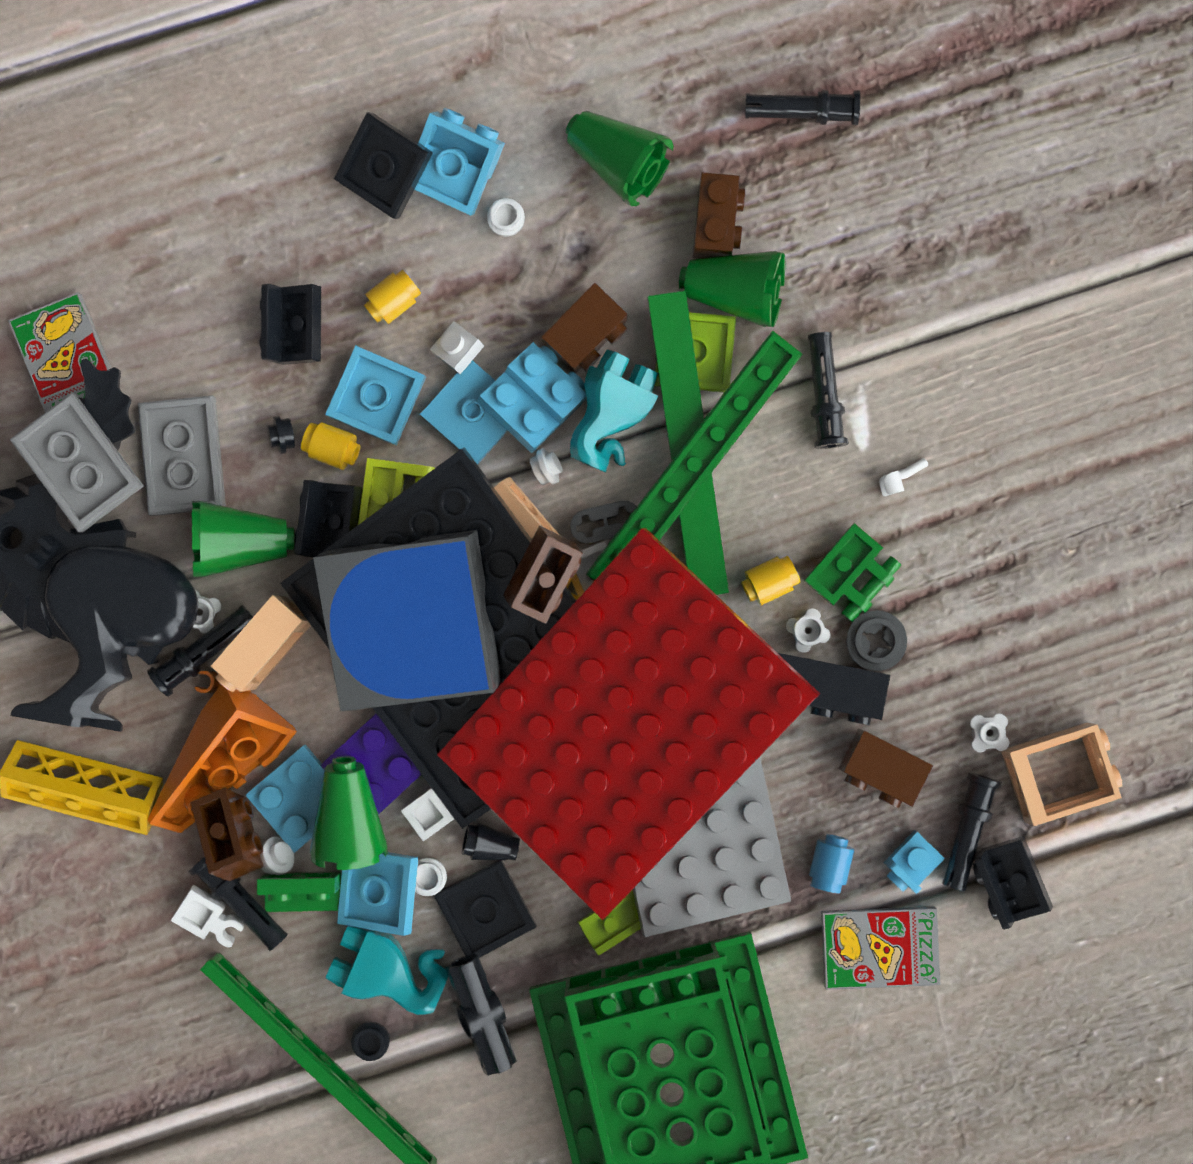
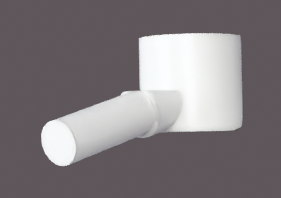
(892, 482)

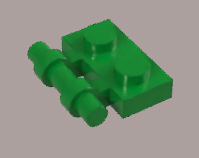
(844, 564)

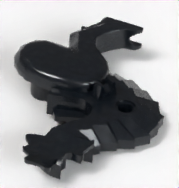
(88, 583)

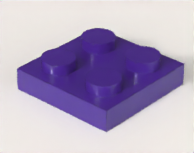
(384, 761)

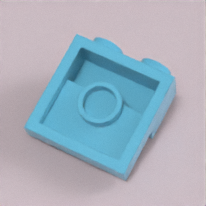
(460, 160)
(533, 396)

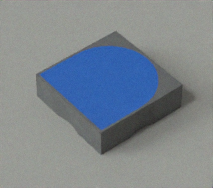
(408, 621)

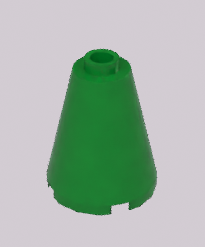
(620, 153)
(738, 284)
(235, 538)
(347, 819)

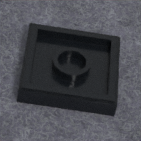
(383, 165)
(485, 910)

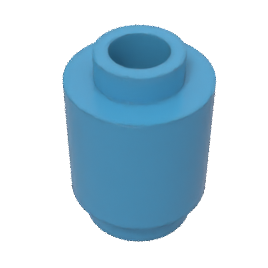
(831, 863)

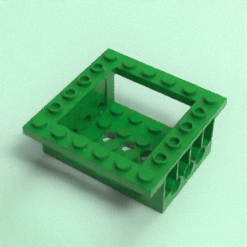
(608, 1087)

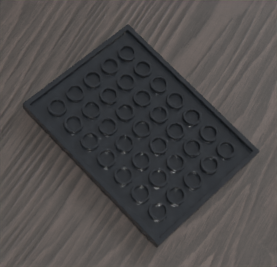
(445, 501)

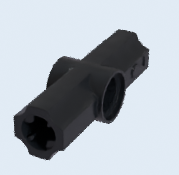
(481, 1014)

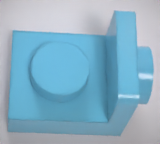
(912, 862)

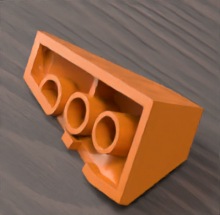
(224, 746)

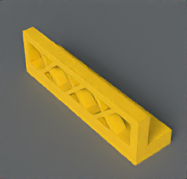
(79, 799)

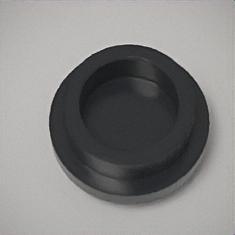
(281, 434)
(370, 1041)

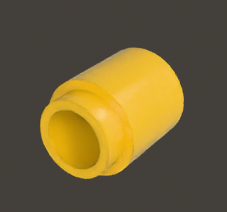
(391, 297)
(330, 445)
(770, 580)

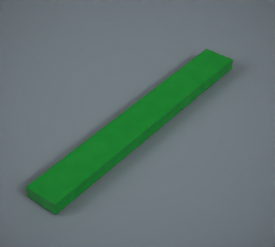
(682, 416)
(705, 446)
(316, 1062)

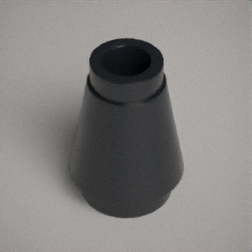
(489, 844)

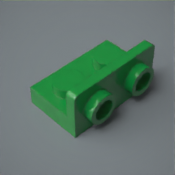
(300, 891)

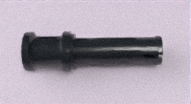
(822, 107)
(833, 410)
(188, 660)
(974, 813)
(243, 905)

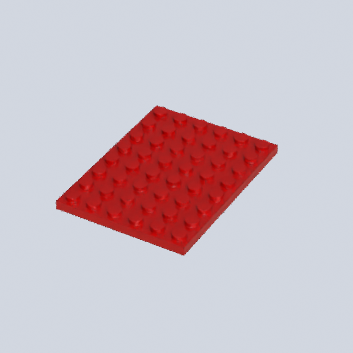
(627, 723)

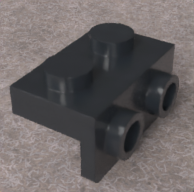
(290, 324)
(325, 515)
(1011, 882)

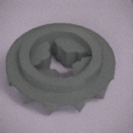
(893, 634)

